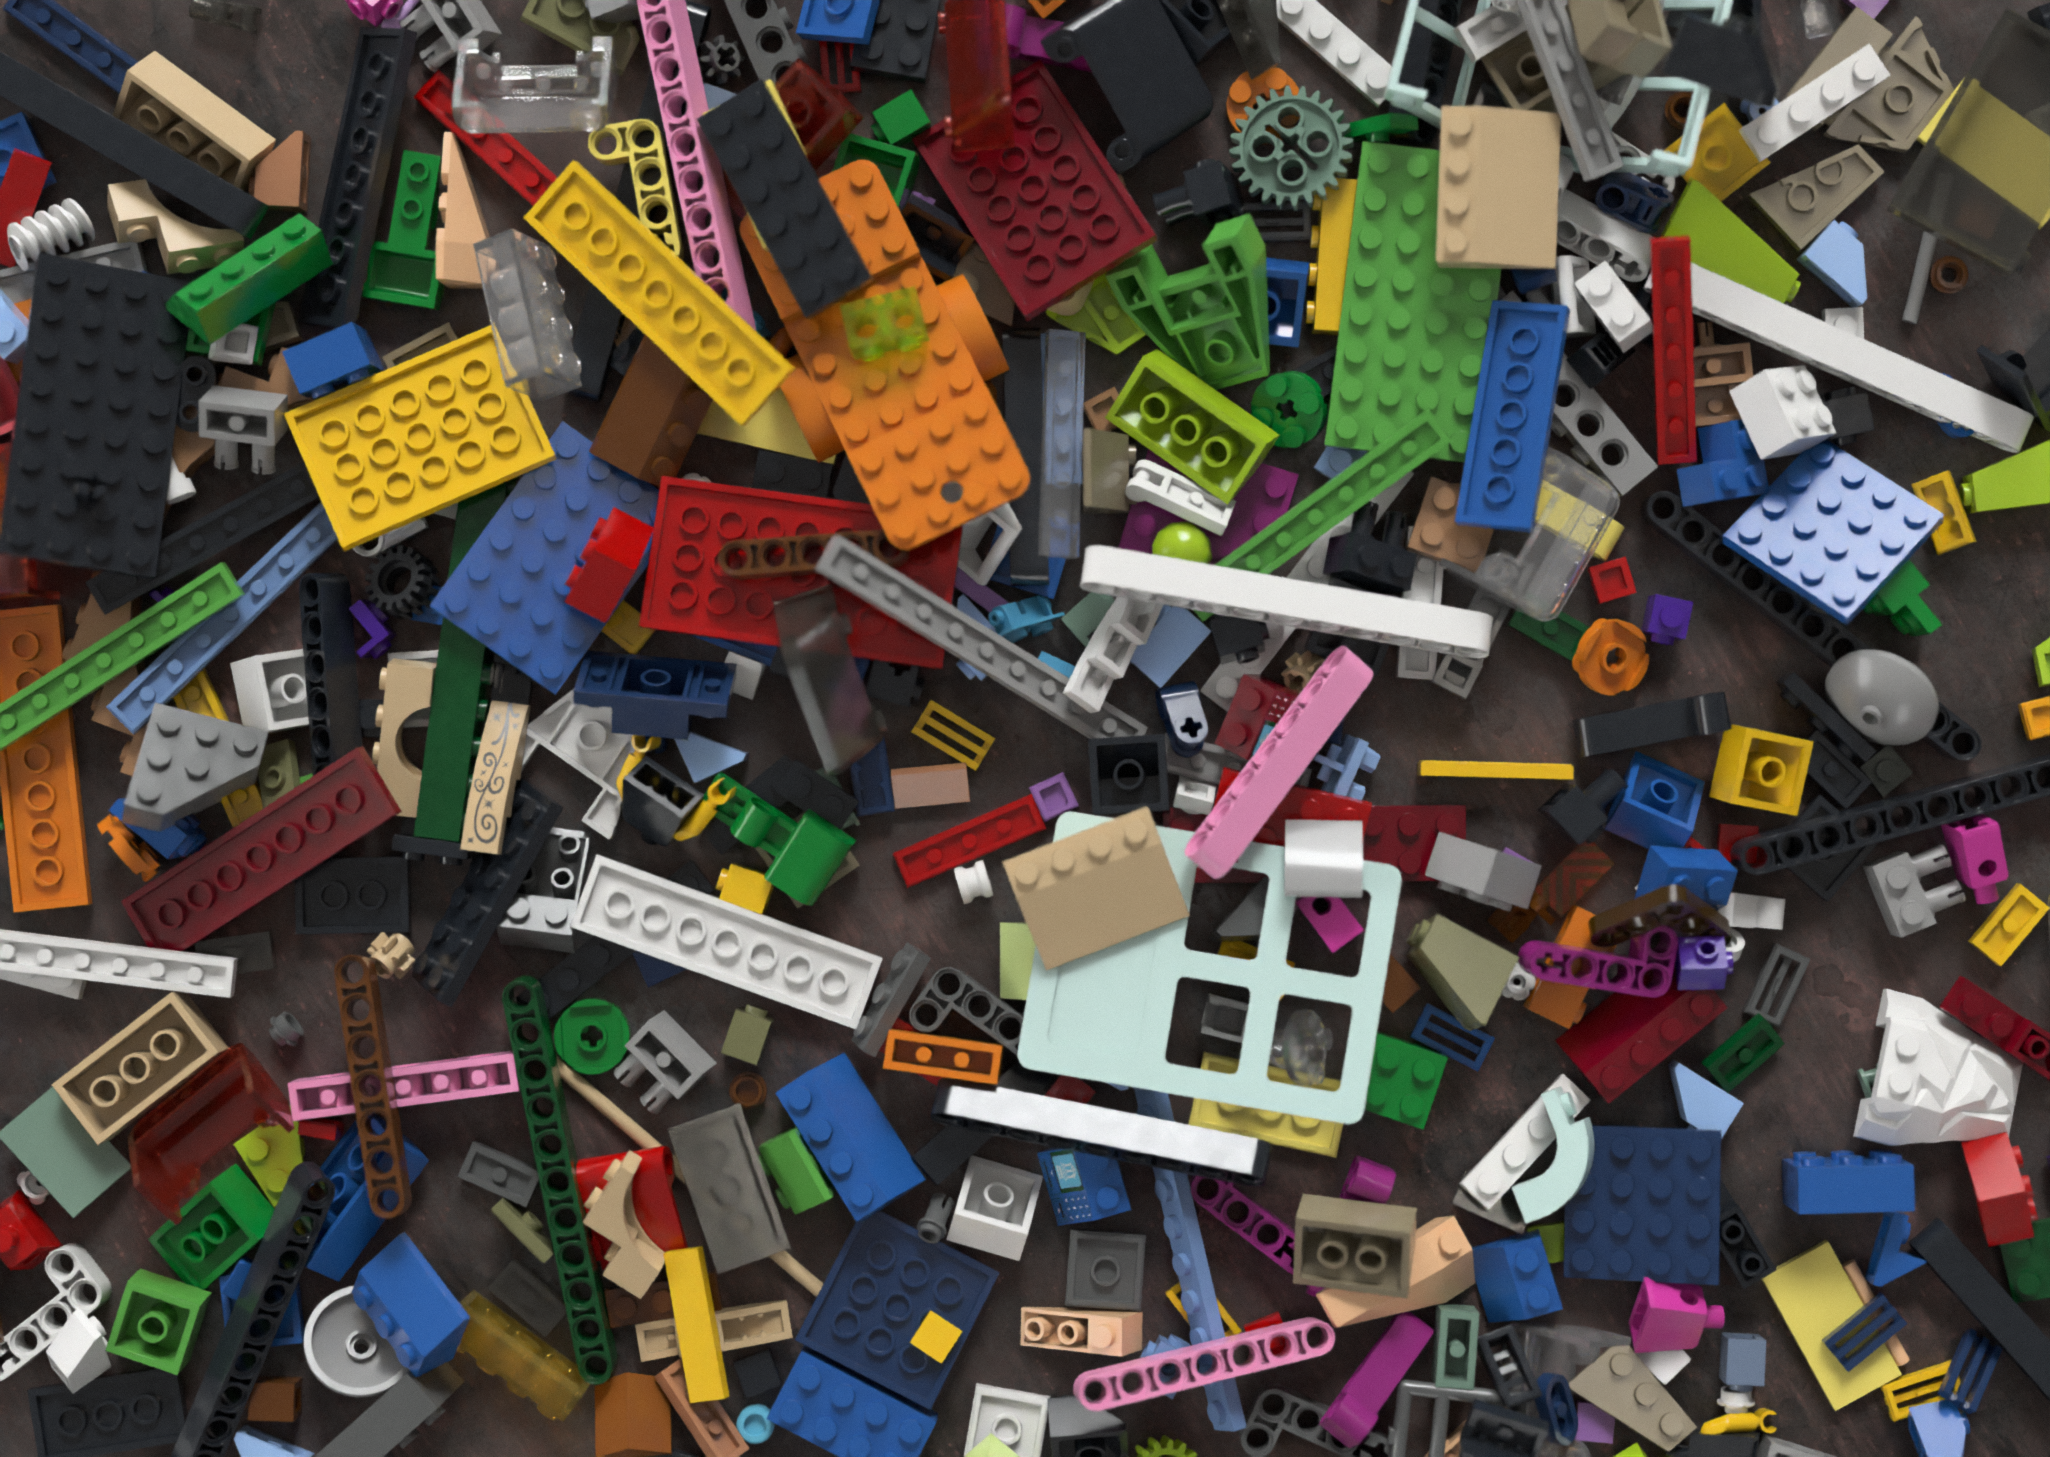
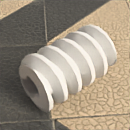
(49, 230)

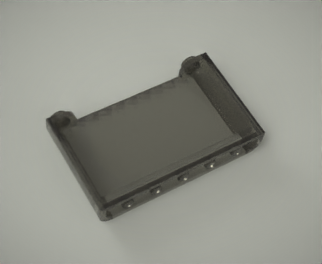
(1988, 158)

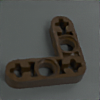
(1662, 906)

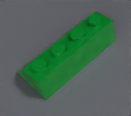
(252, 279)

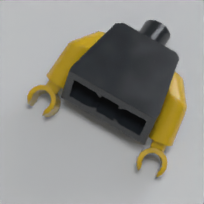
(662, 802)
(1726, 1436)

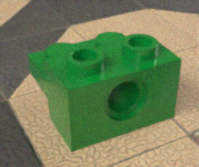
(1902, 600)

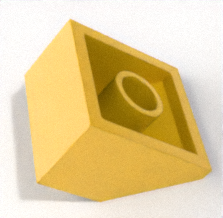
(1761, 769)

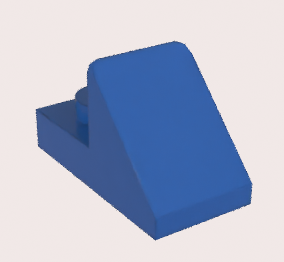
(1886, 1259)

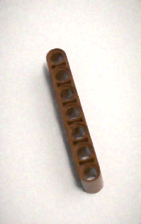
(365, 1104)

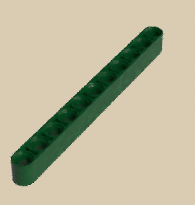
(555, 1197)

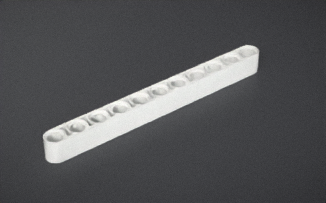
(1856, 360)
(1286, 602)

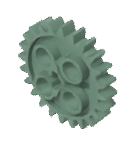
(1314, 123)

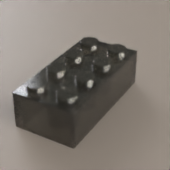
(728, 1188)

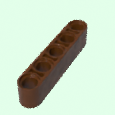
(795, 553)

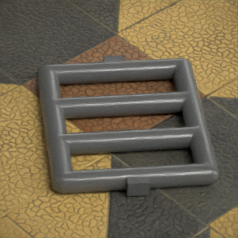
(1407, 1388)

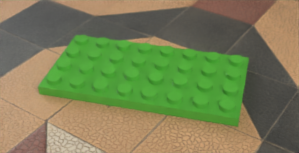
(1405, 326)

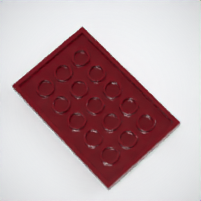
(1046, 208)

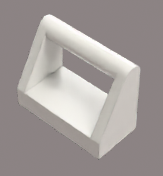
(1568, 271)
(973, 533)

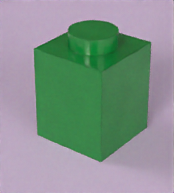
(900, 120)

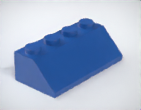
(850, 1137)
(350, 1217)

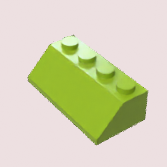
(1191, 425)

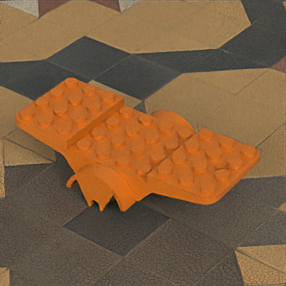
(913, 413)

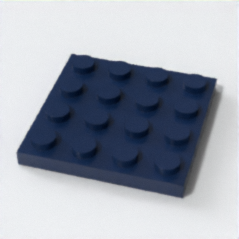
(1648, 1207)
(880, 1297)

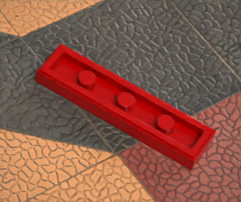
(969, 840)

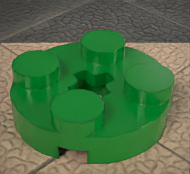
(1307, 403)
(576, 1021)

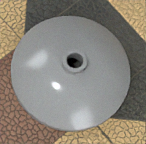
(1882, 697)
(330, 1353)

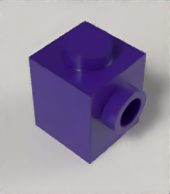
(1666, 619)
(1702, 963)

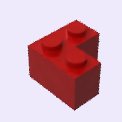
(607, 564)
(2000, 1191)

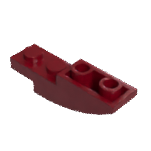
(1999, 1025)

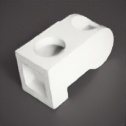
(1754, 911)

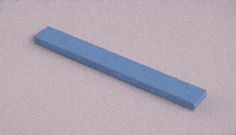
(203, 643)

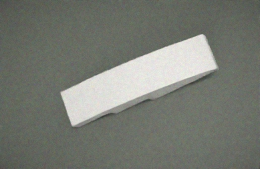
(1110, 651)

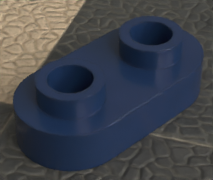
(1557, 1408)

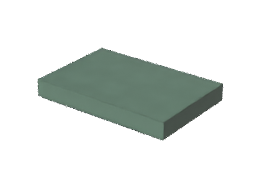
(63, 1154)

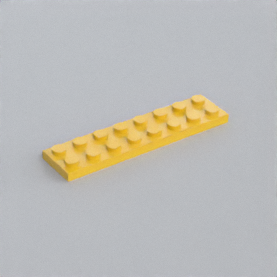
(659, 293)

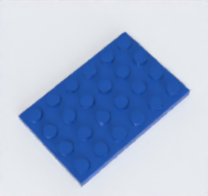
(515, 574)

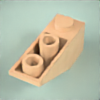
(1082, 1329)

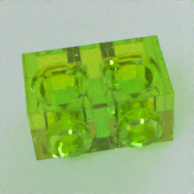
(883, 313)

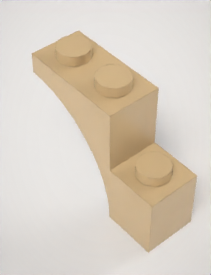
(183, 245)
(632, 1255)

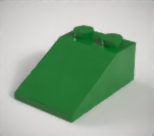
(215, 1229)

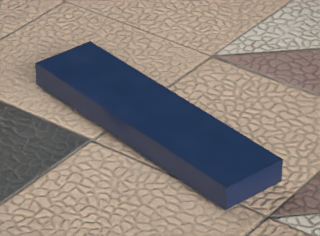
(73, 39)

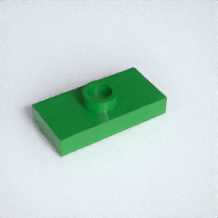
(1381, 127)

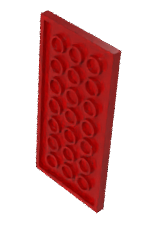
(695, 596)

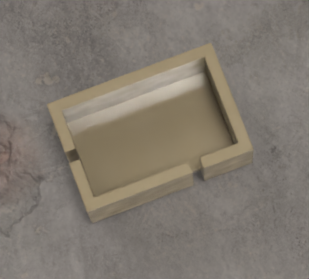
(1621, 33)

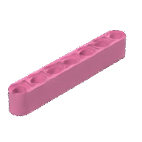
(1278, 762)
(1222, 1366)

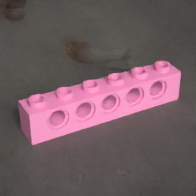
(413, 1084)

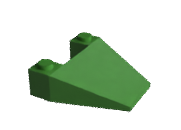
(1209, 315)

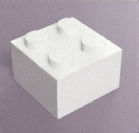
(1783, 411)

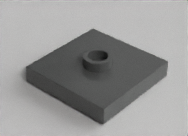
(1105, 1269)

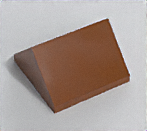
(632, 1417)

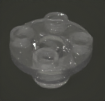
(1302, 1048)

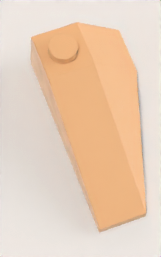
(463, 222)
(1439, 1272)

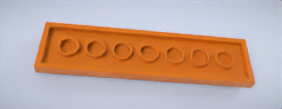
(41, 774)

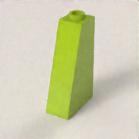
(1728, 245)
(2009, 483)

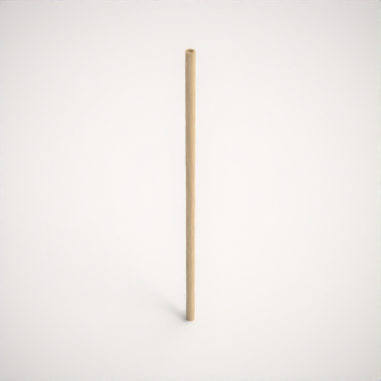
(646, 1141)

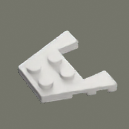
(587, 743)

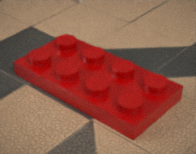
(1301, 804)

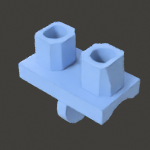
(1342, 764)

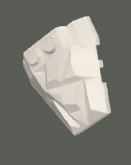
(1935, 1079)

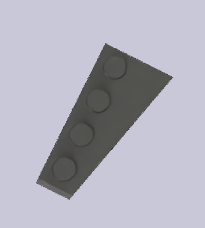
(396, 1415)

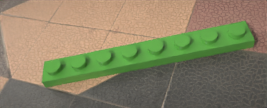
(1338, 498)
(117, 653)

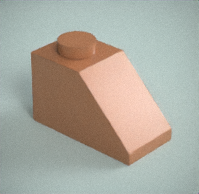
(283, 175)

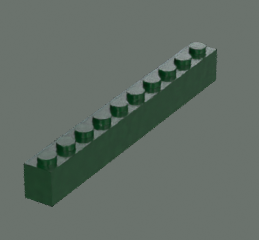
(457, 694)

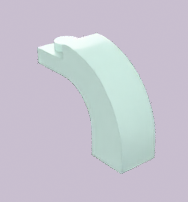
(1571, 1164)

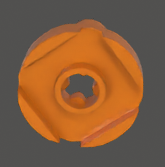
(1244, 93)
(1593, 650)
(138, 857)

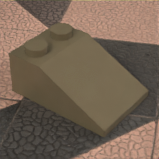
(1106, 471)

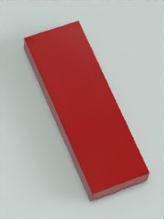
(20, 195)

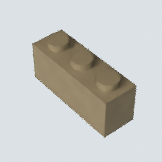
(1851, 36)

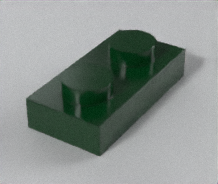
(1557, 635)
(1743, 1053)

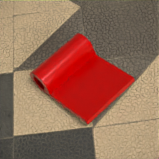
(651, 1197)

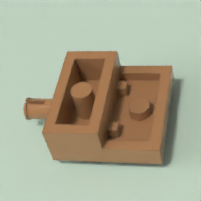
(1717, 372)
(1437, 533)

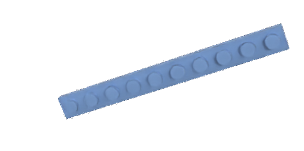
(1192, 1270)

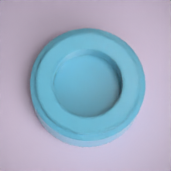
(754, 1425)

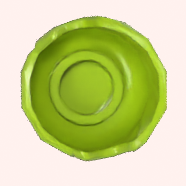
(1183, 542)

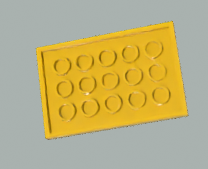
(417, 438)

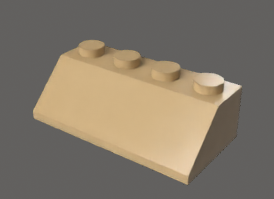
(191, 120)

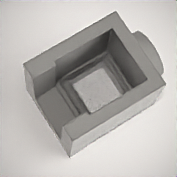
(1224, 1018)

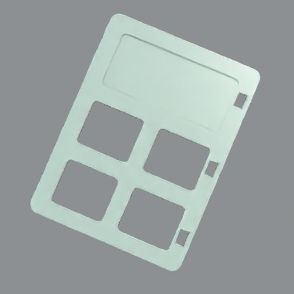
(1114, 1007)

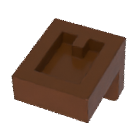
(1517, 921)

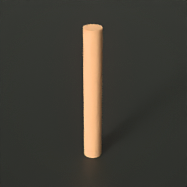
(1865, 1295)

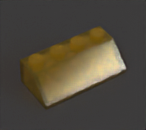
(520, 1358)

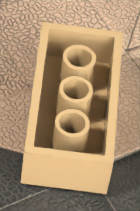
(140, 1066)

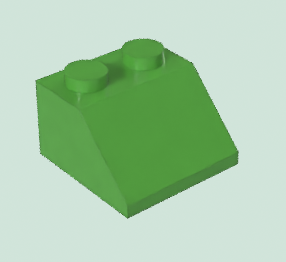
(796, 1170)

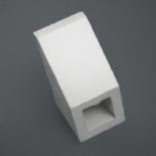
(79, 1351)

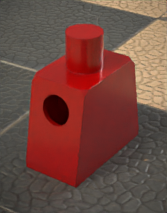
(24, 1234)

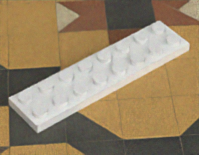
(726, 941)

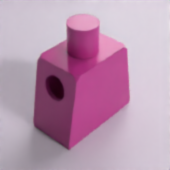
(1977, 855)
(1334, 925)
(1671, 1316)

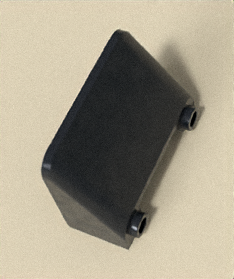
(1140, 72)

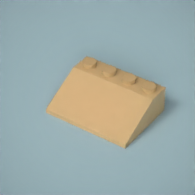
(1498, 188)
(1096, 888)

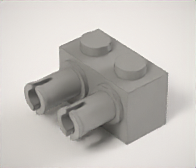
(456, 21)
(243, 417)
(1900, 895)
(669, 1055)

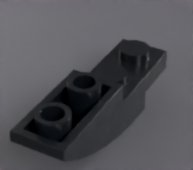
(1740, 1244)

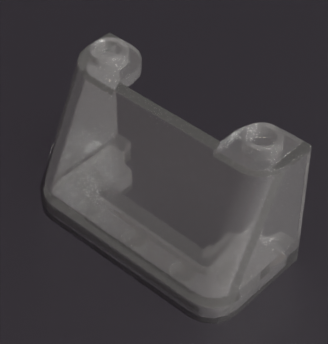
(534, 96)

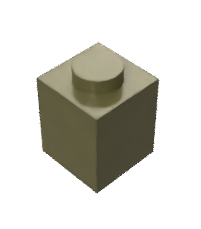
(748, 1034)

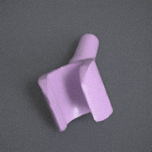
(402, 14)

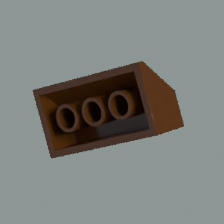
(651, 417)

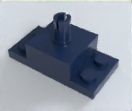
(654, 693)

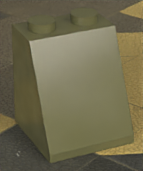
(1460, 968)

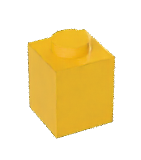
(745, 888)

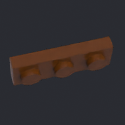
(655, 1305)

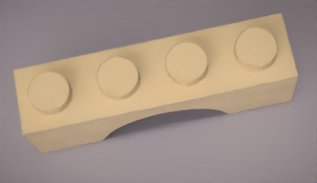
(407, 689)

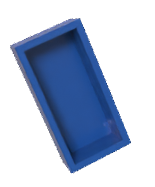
(849, 1411)

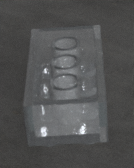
(528, 315)

